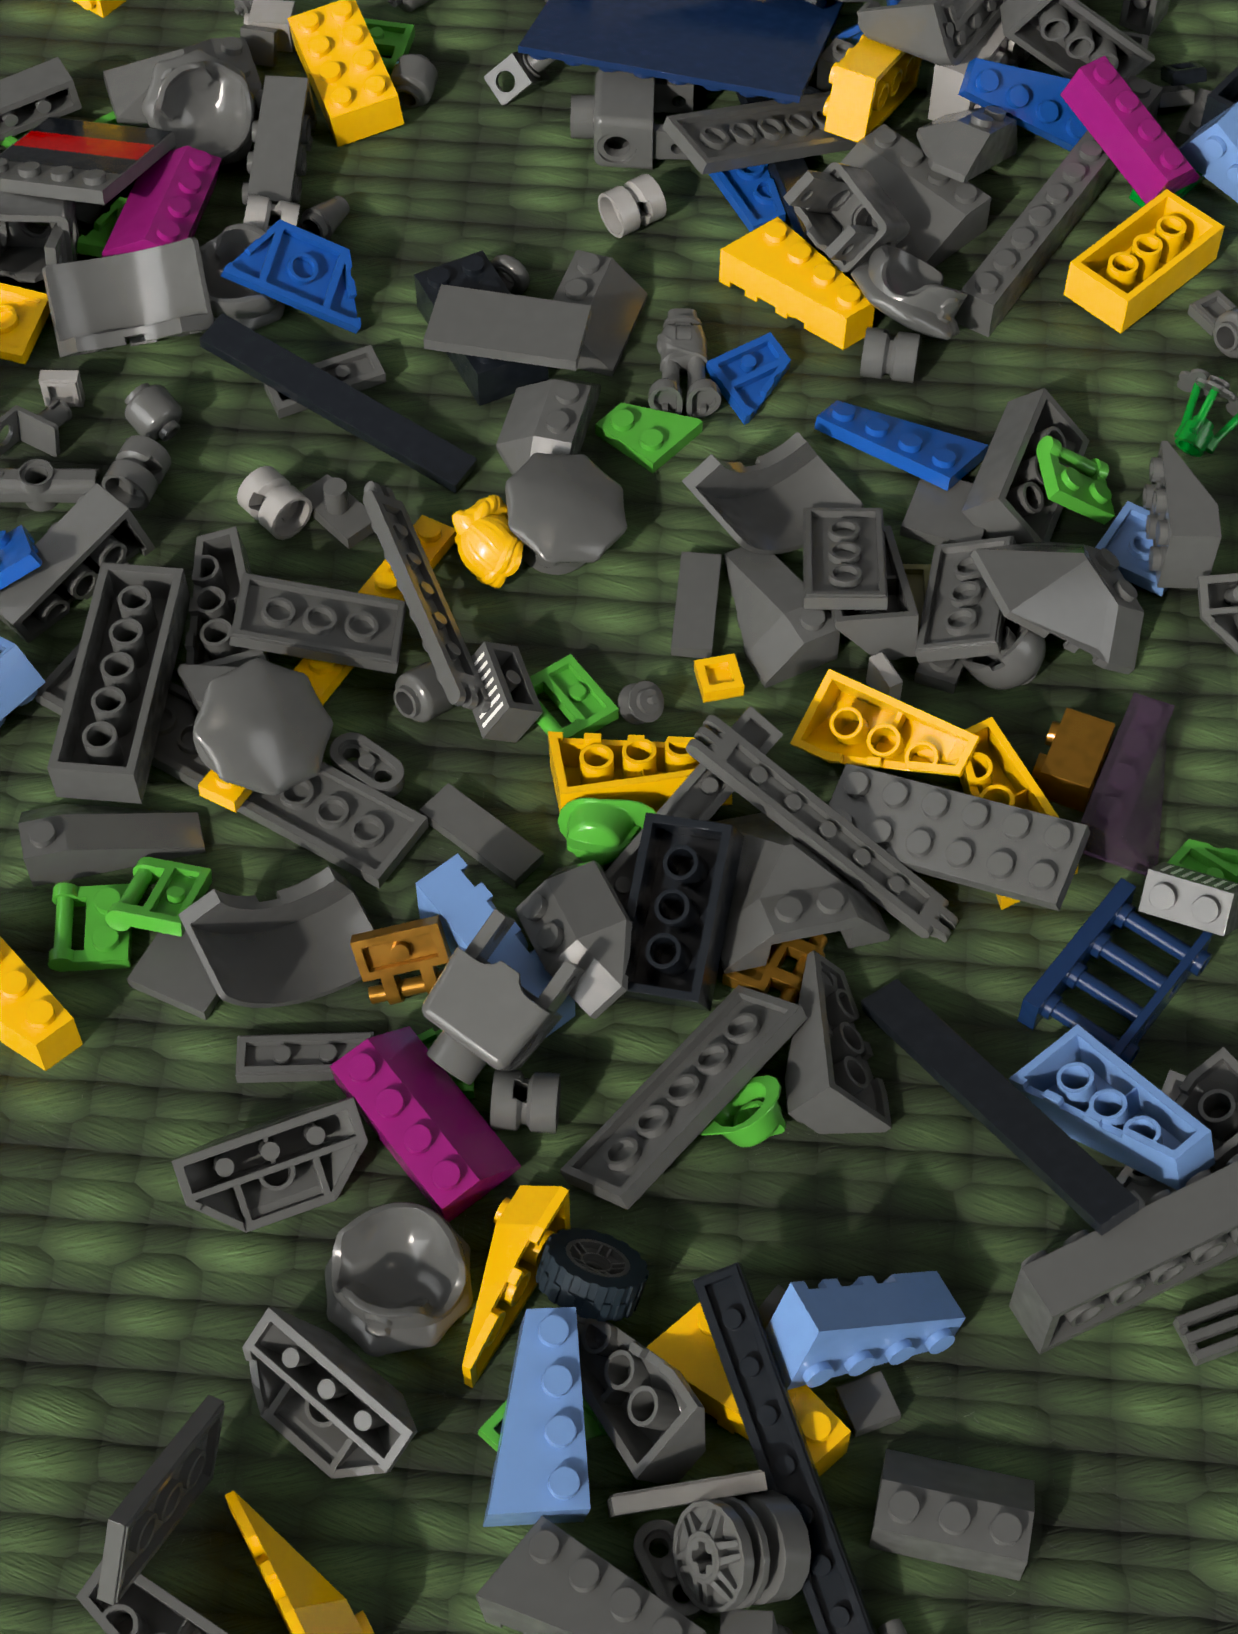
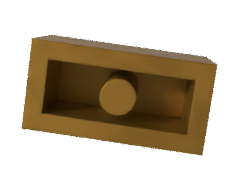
(1074, 758)

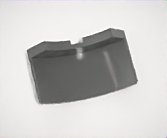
(128, 298)
(766, 501)
(279, 947)

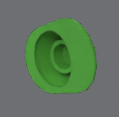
(601, 827)
(751, 1114)

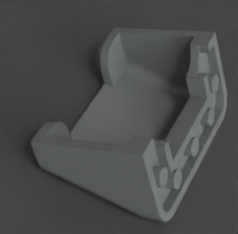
(930, 28)

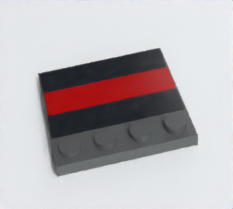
(80, 159)

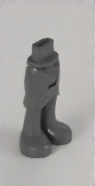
(684, 352)

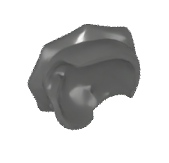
(204, 105)
(910, 292)
(228, 297)
(564, 511)
(262, 727)
(398, 1278)

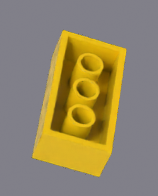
(346, 71)
(868, 88)
(1143, 260)

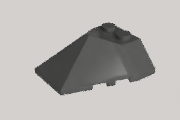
(130, 82)
(1067, 593)
(788, 896)

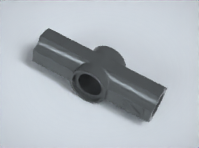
(45, 486)

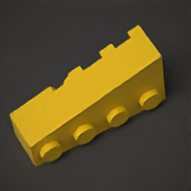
(798, 281)
(619, 768)
(1001, 776)
(31, 1016)
(692, 1351)

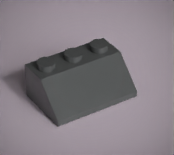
(614, 303)
(954, 1515)

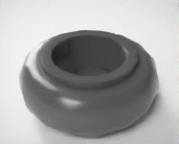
(519, 276)

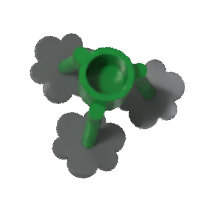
(1197, 434)

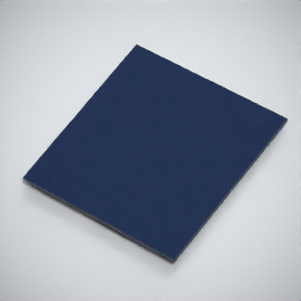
(716, 44)

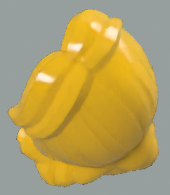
(486, 541)

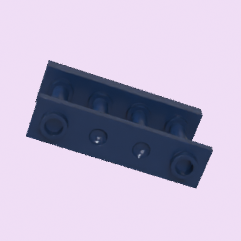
(1095, 941)

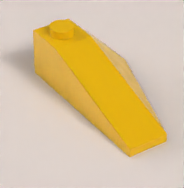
(875, 730)
(511, 1268)
(299, 1591)

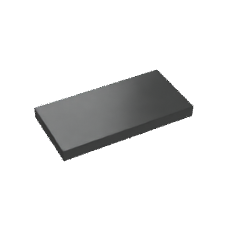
(508, 327)
(844, 559)
(958, 608)
(318, 623)
(160, 1500)

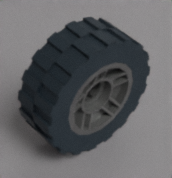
(592, 1274)

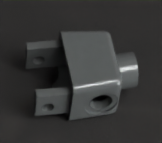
(623, 119)
(836, 211)
(31, 246)
(487, 1010)

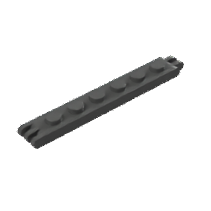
(425, 599)
(821, 829)

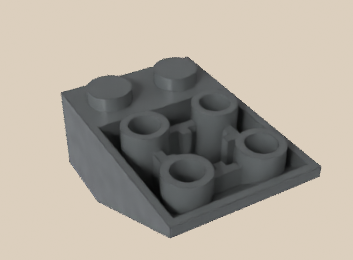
(1180, 522)

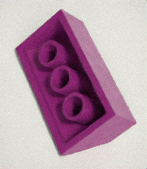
(1127, 131)
(165, 202)
(424, 1120)

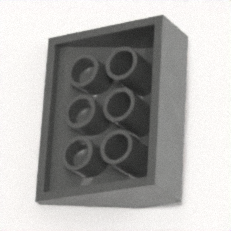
(938, 208)

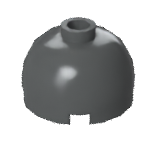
(1016, 664)

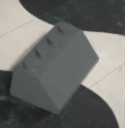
(1070, 36)
(1009, 486)

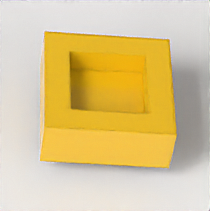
(719, 677)

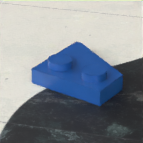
(749, 374)

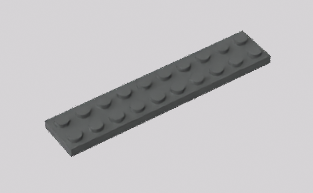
(325, 814)

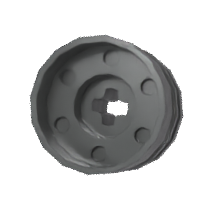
(741, 1551)

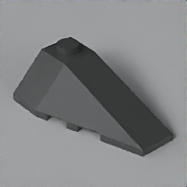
(889, 630)

